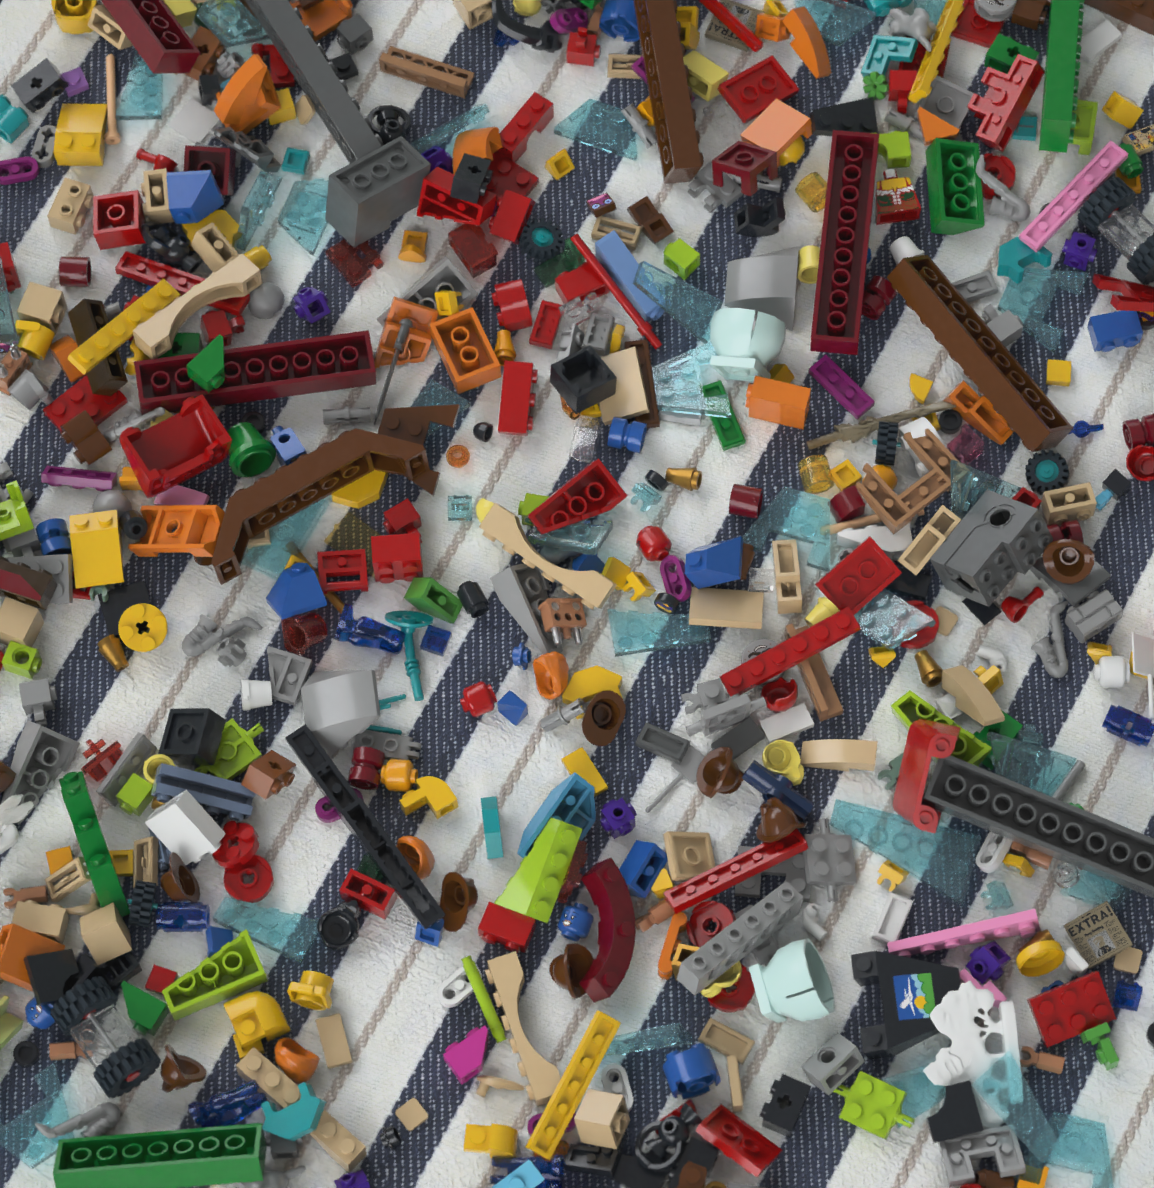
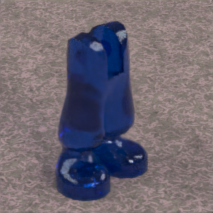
(368, 632)
(228, 1105)
(553, 1167)

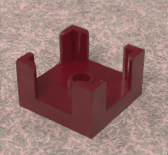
(745, 162)

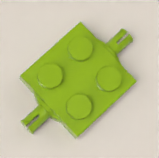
(234, 752)
(873, 1105)

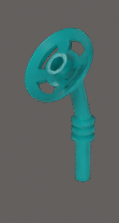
(408, 624)

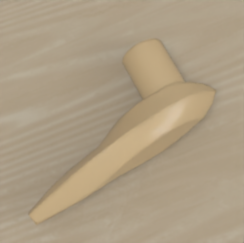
(85, 908)
(486, 1081)

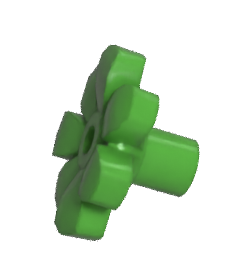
(875, 85)

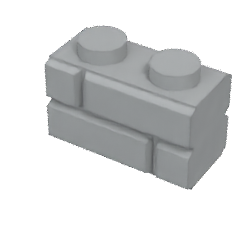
(1093, 615)

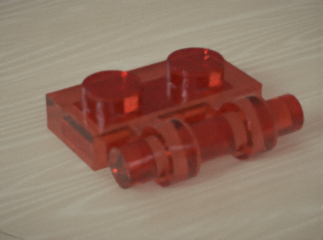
(350, 265)
(573, 877)

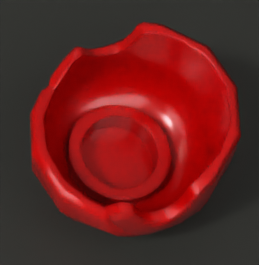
(1141, 462)
(780, 694)

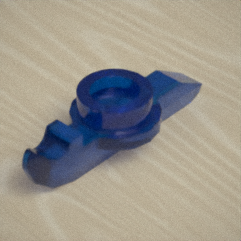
(1082, 428)

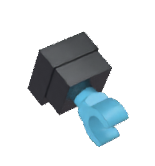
(209, 87)
(1115, 486)

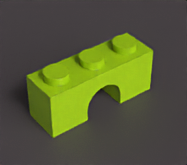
(895, 149)

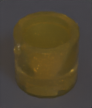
(812, 191)
(815, 474)

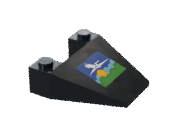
(908, 997)

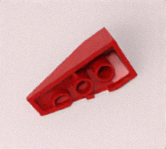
(580, 498)

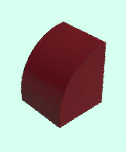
(847, 505)

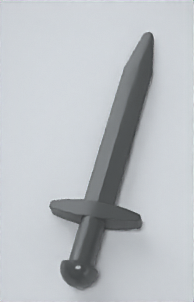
(405, 324)

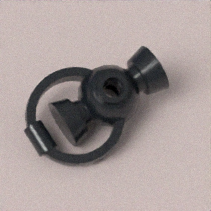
(388, 121)
(171, 246)
(673, 1132)

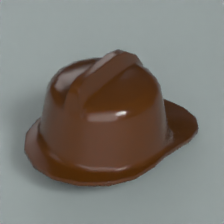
(603, 718)
(180, 881)
(457, 899)

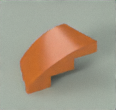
(476, 142)
(418, 337)

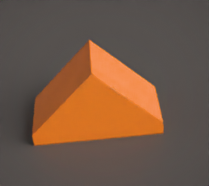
(934, 127)
(60, 350)

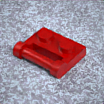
(280, 72)
(342, 564)

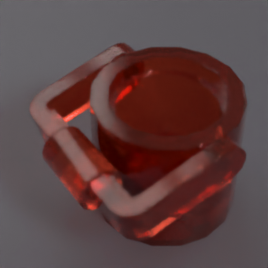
(303, 632)

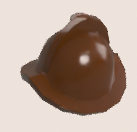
(1068, 560)
(718, 773)
(776, 821)
(570, 968)
(180, 1071)

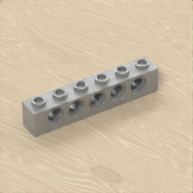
(740, 938)

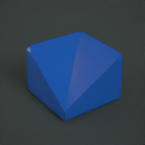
(512, 708)

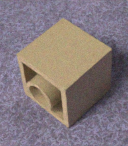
(474, 11)
(42, 306)
(19, 622)
(105, 934)
(602, 1119)

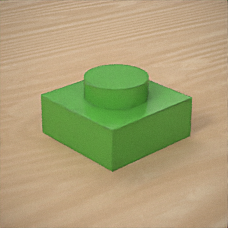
(1095, 1034)
(1106, 1054)

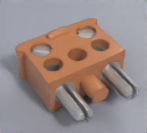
(12, 366)
(563, 616)

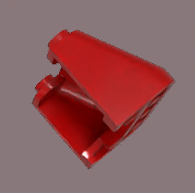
(176, 447)
(923, 741)

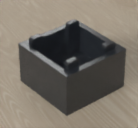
(583, 379)
(192, 736)

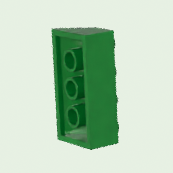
(954, 187)

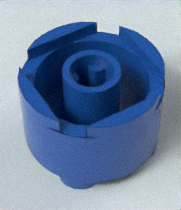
(619, 19)
(691, 1071)

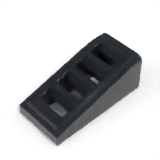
(127, 974)

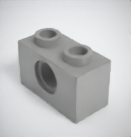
(832, 1063)

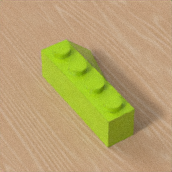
(912, 707)
(542, 872)
(216, 978)

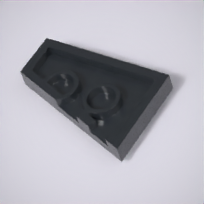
(849, 116)

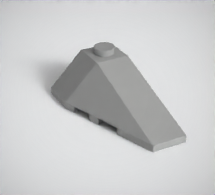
(438, 278)
(521, 593)
(38, 762)

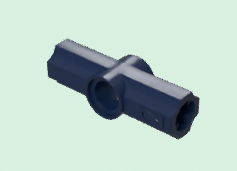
(778, 787)

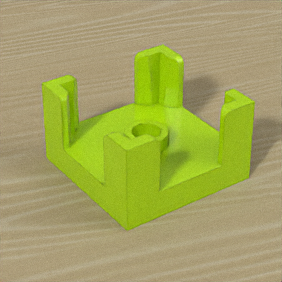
(1085, 125)
(14, 513)

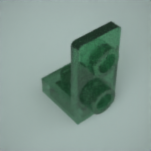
(565, 261)

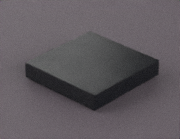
(119, 601)

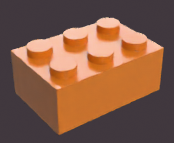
(465, 350)

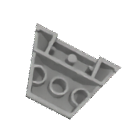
(764, 284)
(339, 706)

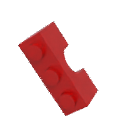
(532, 116)

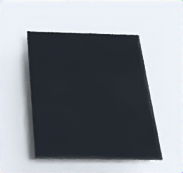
(982, 612)

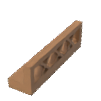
(426, 75)
(817, 682)

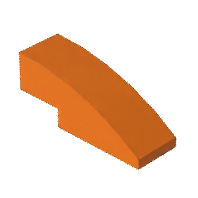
(808, 41)
(241, 90)
(979, 413)

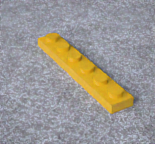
(939, 41)
(122, 327)
(573, 1085)

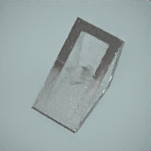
(585, 438)

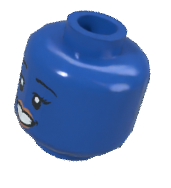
(575, 922)
(39, 1015)

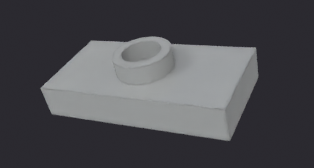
(598, 332)

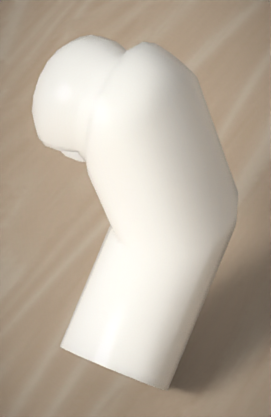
(994, 656)
(810, 921)

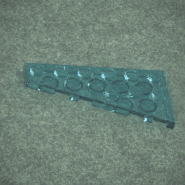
(937, 858)

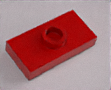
(546, 325)

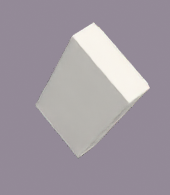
(1099, 40)
(786, 723)
(892, 918)

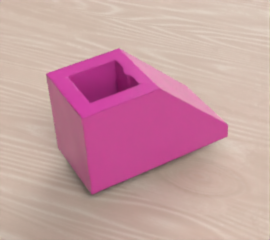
(468, 1056)

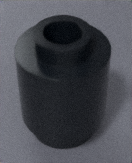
(133, 524)
(472, 599)

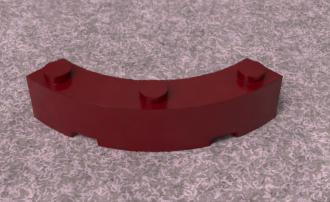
(615, 929)

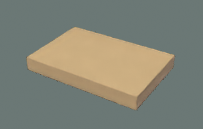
(630, 394)
(726, 608)

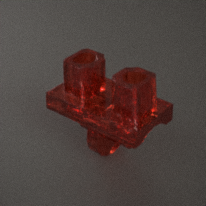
(94, 767)

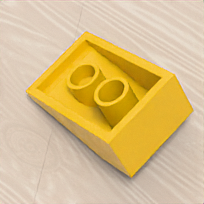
(80, 135)
(96, 548)

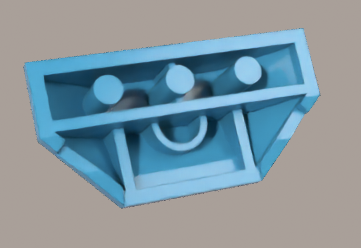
(569, 802)

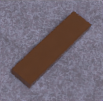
(652, 417)

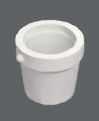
(904, 248)
(255, 694)

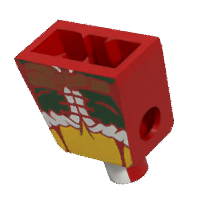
(895, 199)

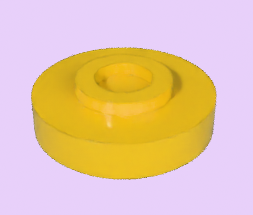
(1040, 958)

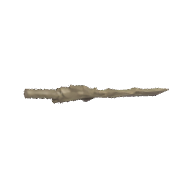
(866, 427)

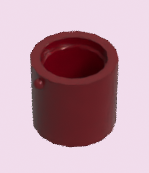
(75, 271)
(746, 501)

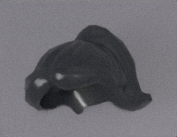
(340, 925)

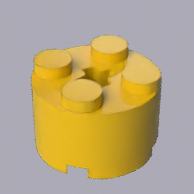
(73, 15)
(138, 614)

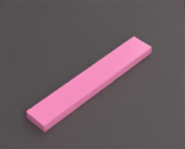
(1073, 196)

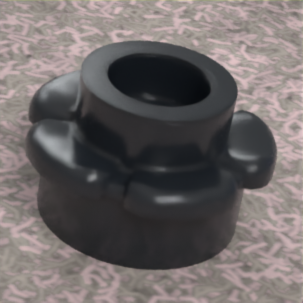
(390, 1137)

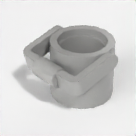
(29, 390)

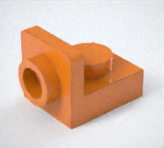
(771, 28)

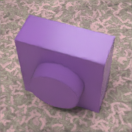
(76, 82)

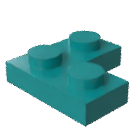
(887, 49)

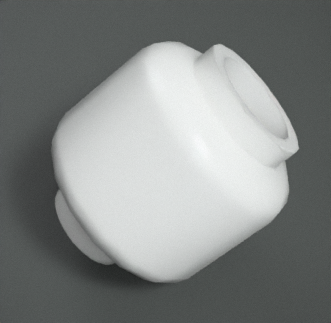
(1112, 671)

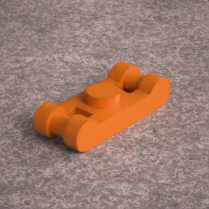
(677, 926)

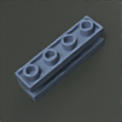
(211, 792)

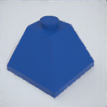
(192, 195)
(715, 563)
(296, 592)

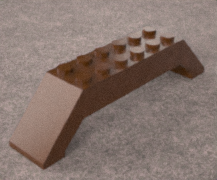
(305, 483)

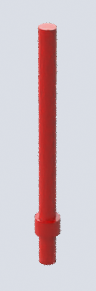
(644, 328)

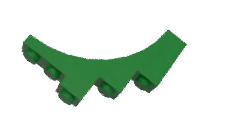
(92, 842)

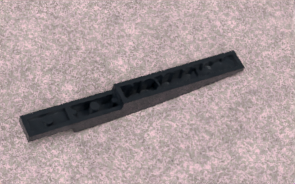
(365, 827)

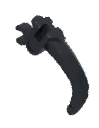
(540, 38)

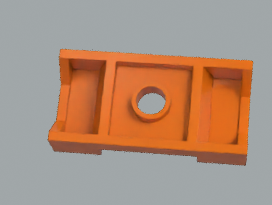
(195, 533)

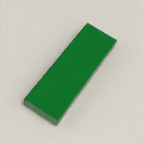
(726, 429)

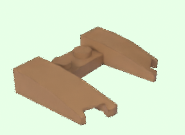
(899, 510)

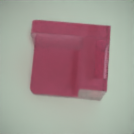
(966, 445)

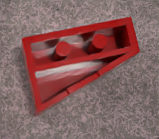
(436, 201)
(517, 398)

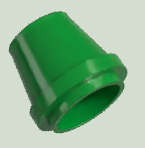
(249, 451)

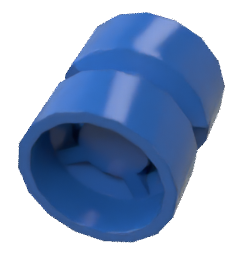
(627, 434)
(54, 537)

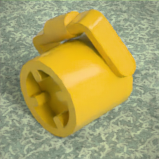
(34, 338)
(312, 991)

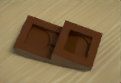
(652, 223)

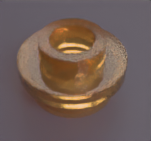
(457, 462)

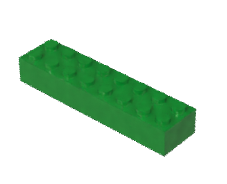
(1060, 75)
(163, 1158)

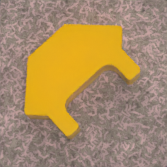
(222, 221)
(361, 491)
(589, 682)

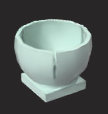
(739, 348)
(794, 984)

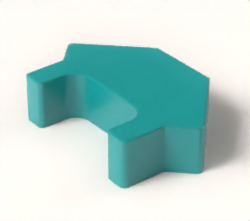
(1016, 255)
(492, 827)
(297, 1118)

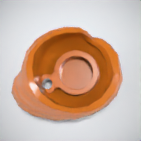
(551, 674)
(417, 855)
(295, 1060)

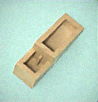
(929, 540)
(787, 576)
(971, 695)
(839, 754)

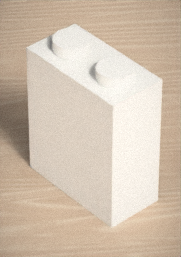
(185, 828)

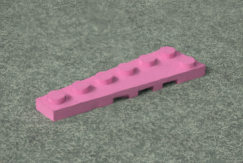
(1020, 923)

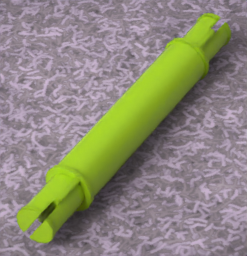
(483, 999)

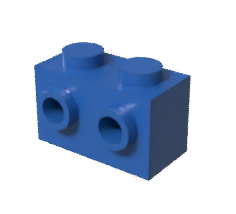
(1114, 330)
(642, 867)

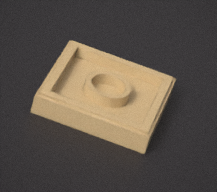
(688, 854)

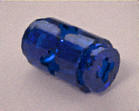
(1116, 723)
(173, 916)

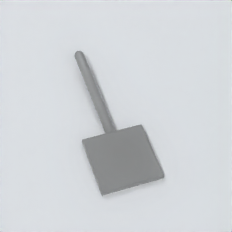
(687, 768)

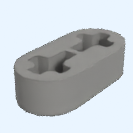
(41, 145)

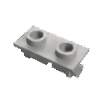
(570, 340)

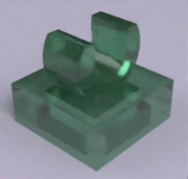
(369, 869)

